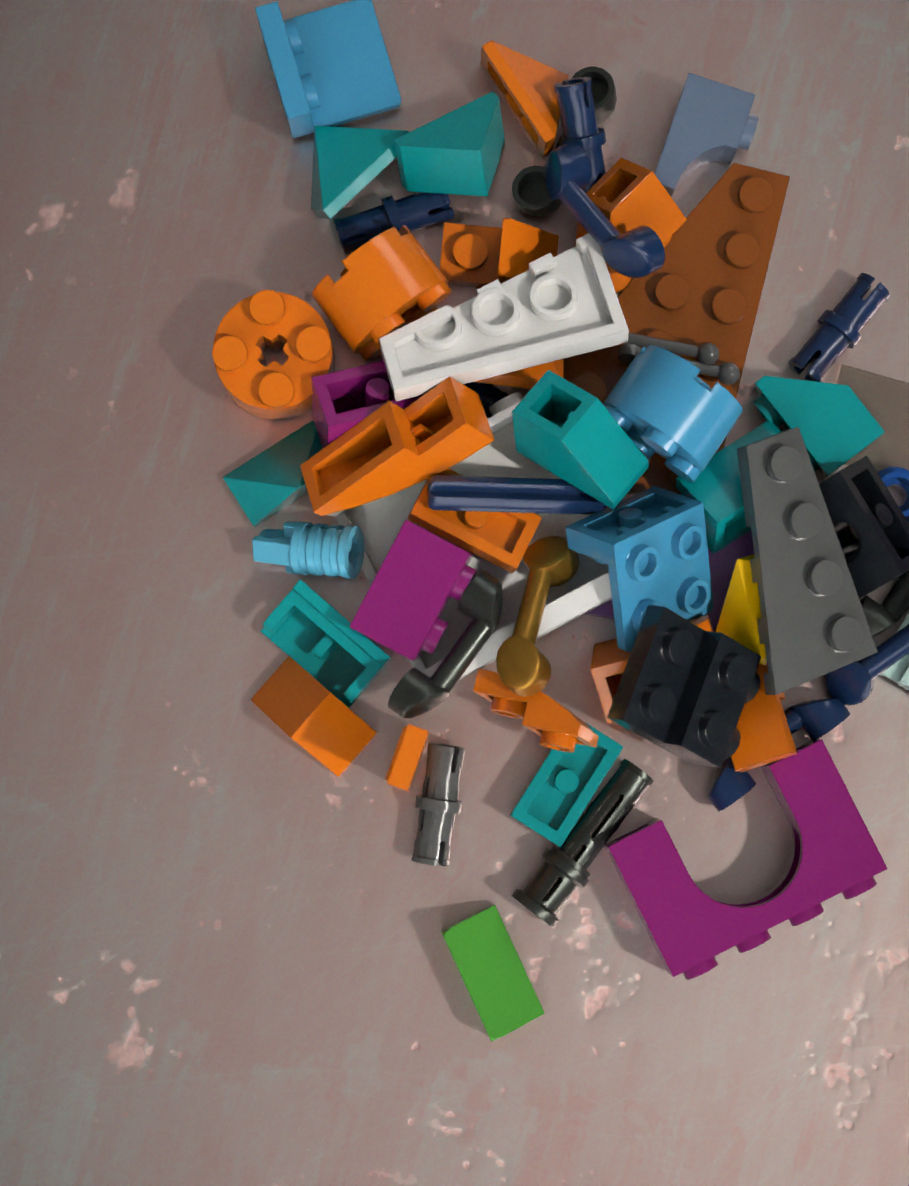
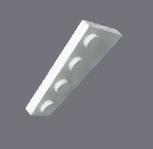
(535, 318)

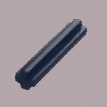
(508, 495)

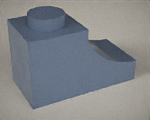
(705, 129)

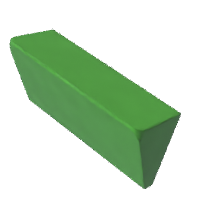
(492, 972)

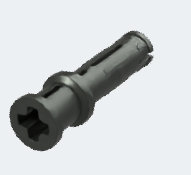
(628, 784)

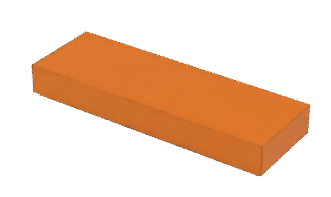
(407, 757)

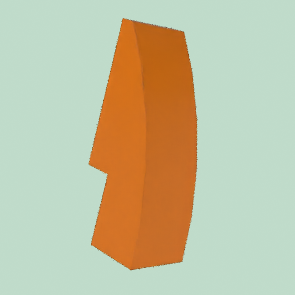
(397, 448)

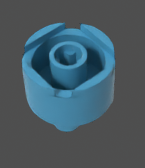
(672, 411)

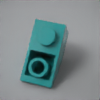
(828, 416)
(577, 440)

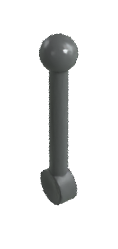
(705, 353)
(726, 373)

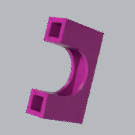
(828, 858)

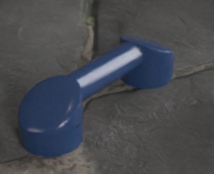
(630, 253)
(856, 681)
(816, 719)

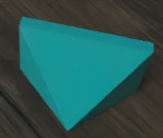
(346, 162)
(275, 475)

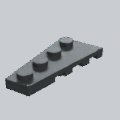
(804, 584)

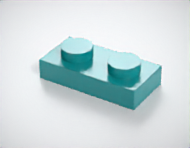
(565, 788)

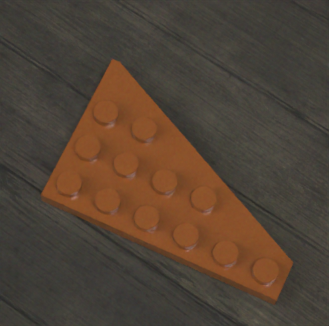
(701, 292)

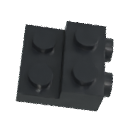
(685, 688)

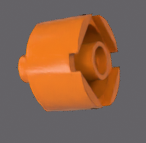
(381, 290)
(272, 322)

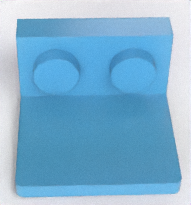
(329, 64)
(652, 554)

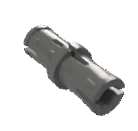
(438, 804)

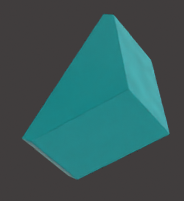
(454, 151)

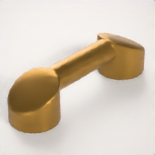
(518, 659)

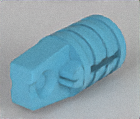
(312, 549)

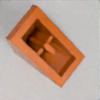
(313, 716)

